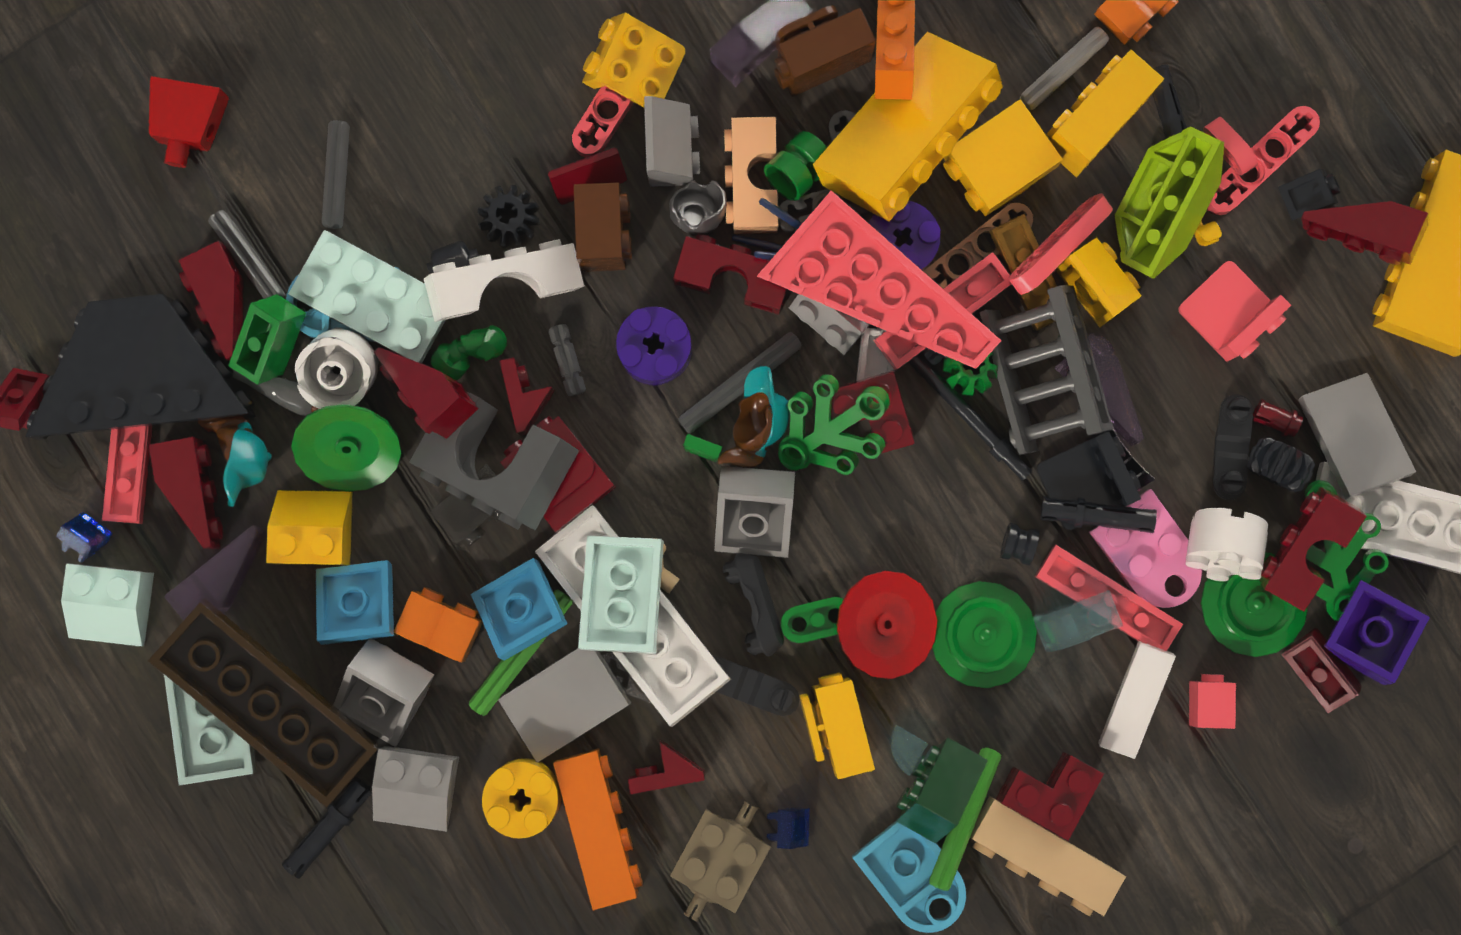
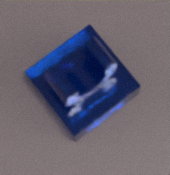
(83, 536)
(792, 827)

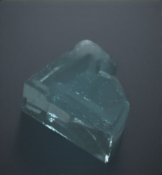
(906, 748)

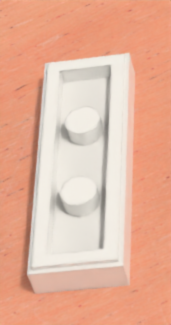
(1136, 699)

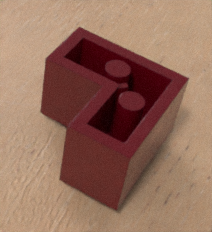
(894, 424)
(1059, 801)

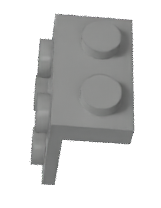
(834, 326)

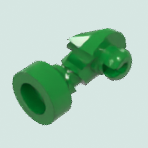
(480, 343)

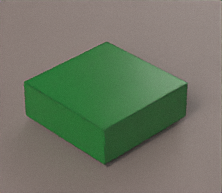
(702, 448)

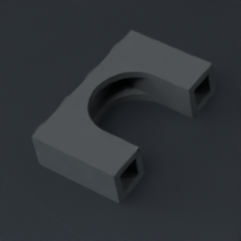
(518, 492)

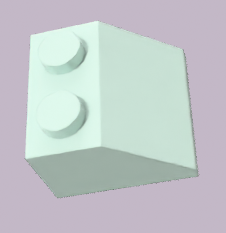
(106, 604)

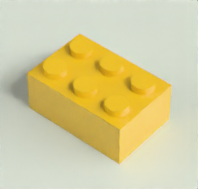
(1103, 110)

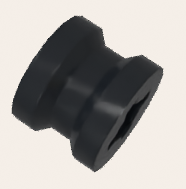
(1019, 544)

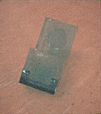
(1077, 621)

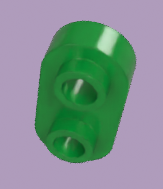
(816, 620)

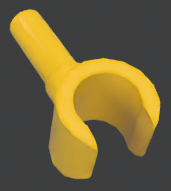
(1208, 233)

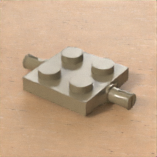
(720, 861)

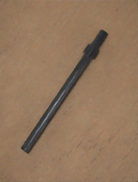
(1000, 447)

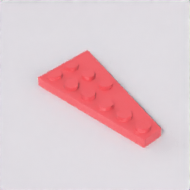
(862, 274)

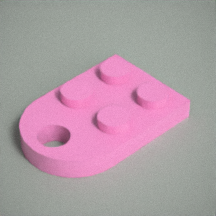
(1150, 558)

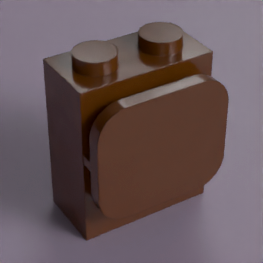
(821, 48)

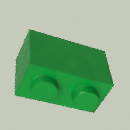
(267, 339)

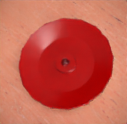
(887, 624)

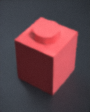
(1212, 702)

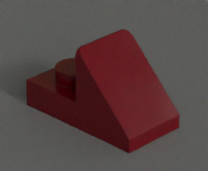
(19, 397)
(524, 405)
(677, 771)

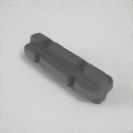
(567, 360)

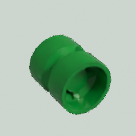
(792, 170)

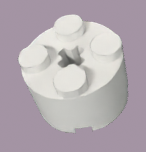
(317, 360)
(1227, 544)

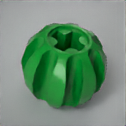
(966, 379)

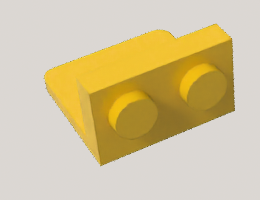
(633, 59)

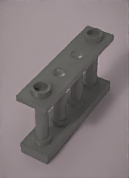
(1081, 378)

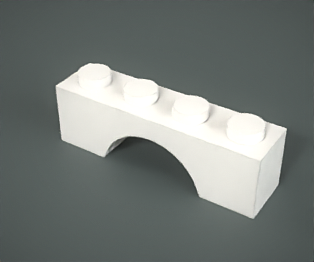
(547, 271)

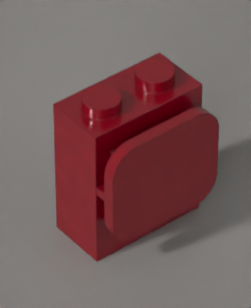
(583, 484)

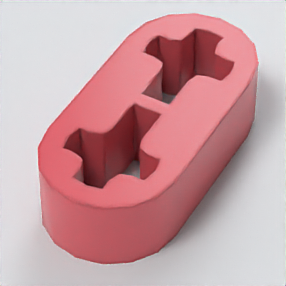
(1236, 150)

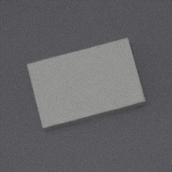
(1356, 435)
(564, 702)

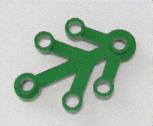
(830, 431)
(1337, 559)

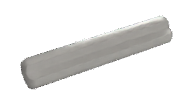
(1064, 68)

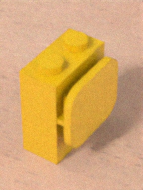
(1001, 159)
(837, 724)

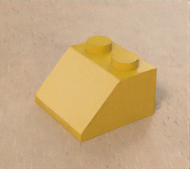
(1099, 281)
(310, 528)

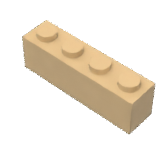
(1047, 857)

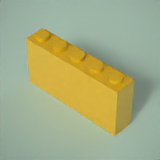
(898, 141)
(1425, 297)

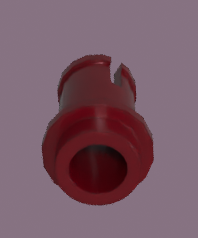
(1277, 418)

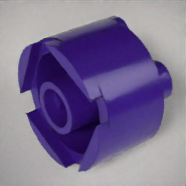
(920, 229)
(642, 328)

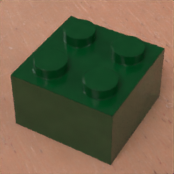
(940, 790)

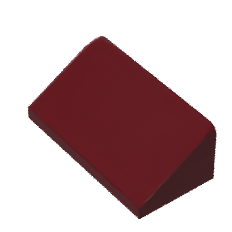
(598, 168)
(1322, 671)

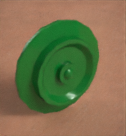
(346, 447)
(1248, 616)
(984, 634)

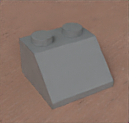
(669, 142)
(754, 511)
(382, 691)
(413, 787)

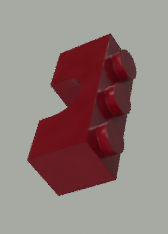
(704, 260)
(1323, 518)

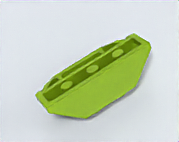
(1168, 199)

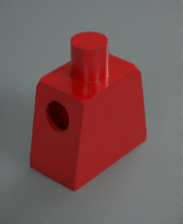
(184, 117)

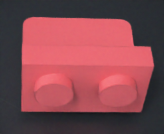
(1232, 312)

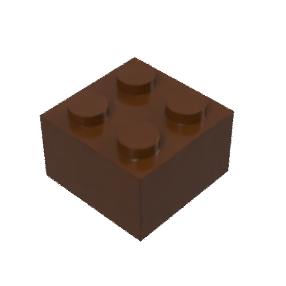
(600, 227)

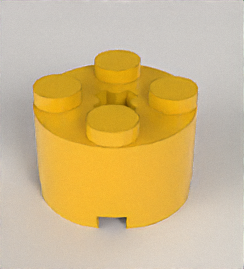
(504, 811)

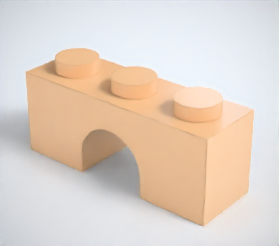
(751, 142)

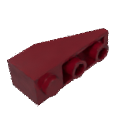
(1378, 227)
(219, 290)
(435, 397)
(183, 477)

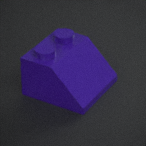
(1376, 633)

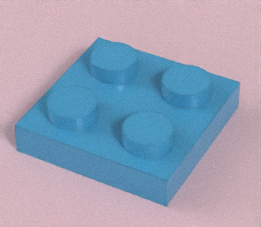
(354, 602)
(518, 609)

